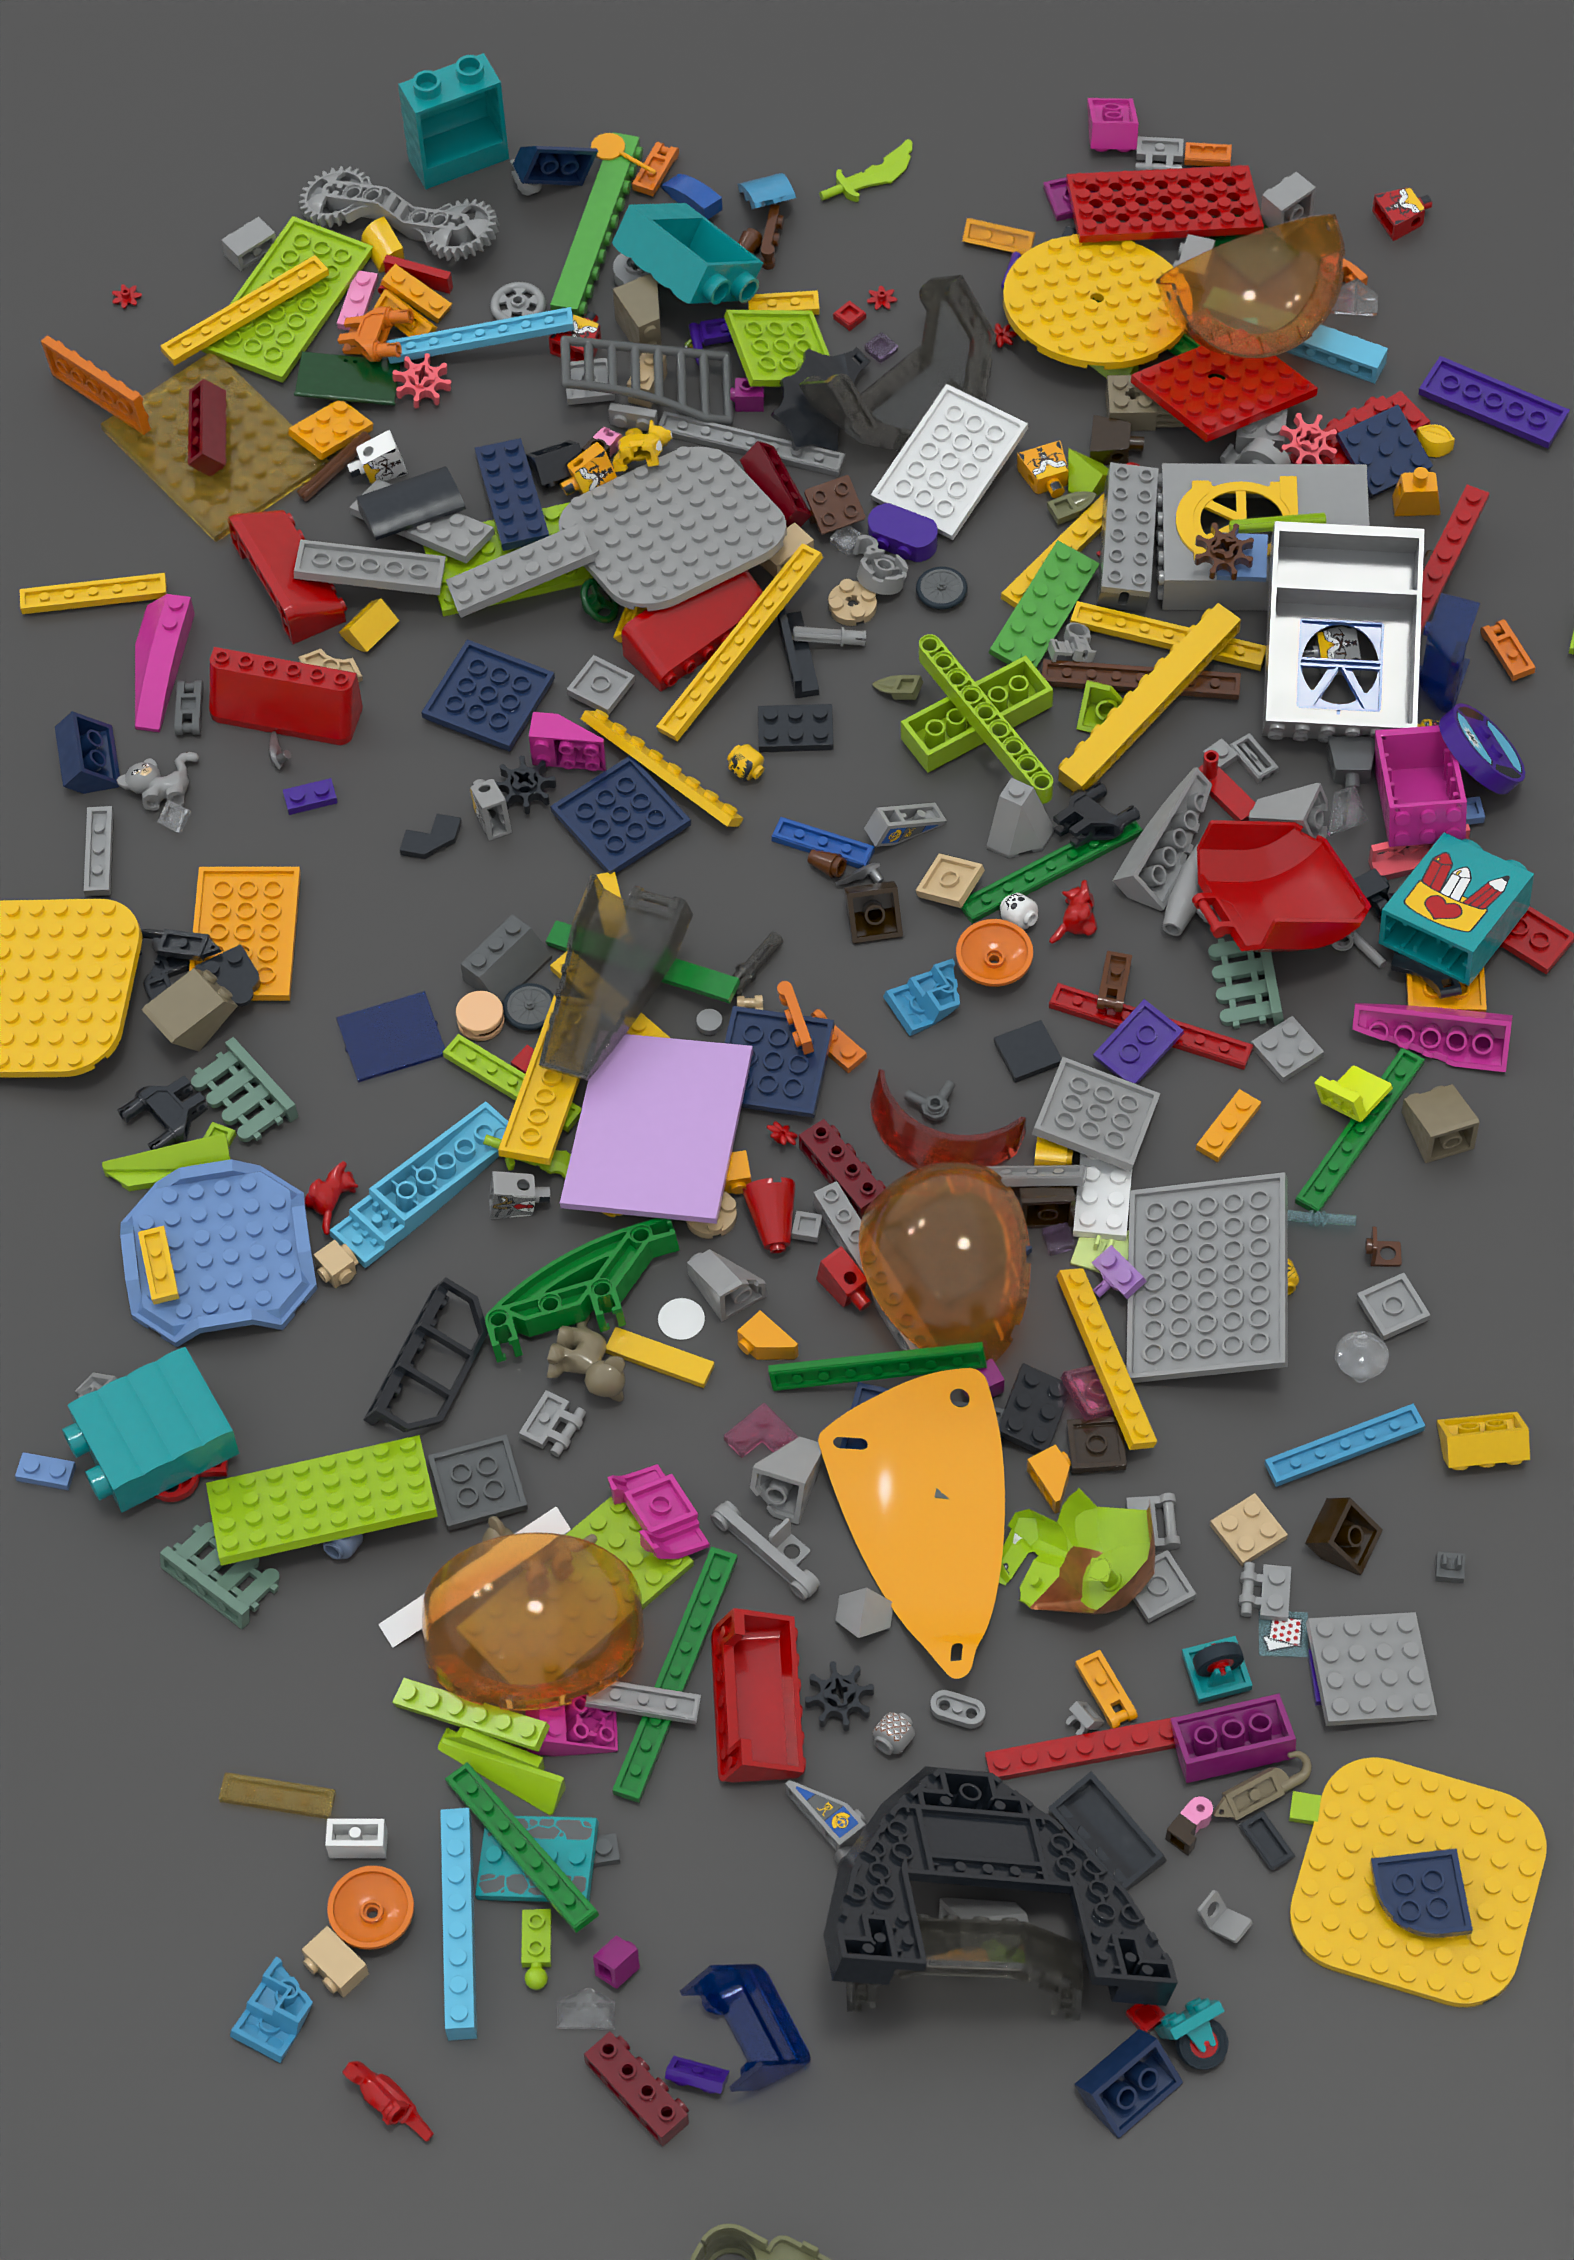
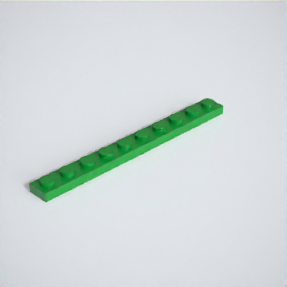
(676, 1671)

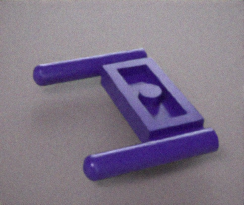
(709, 333)

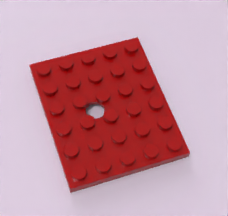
(1218, 406)

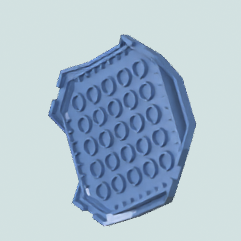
(233, 1247)

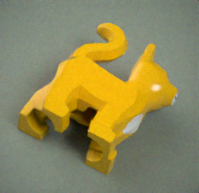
(641, 446)

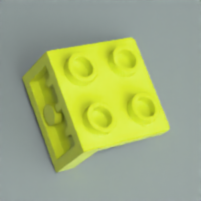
(1353, 1093)

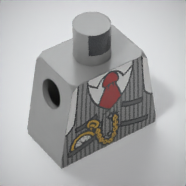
(514, 1195)

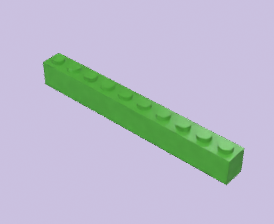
(596, 230)

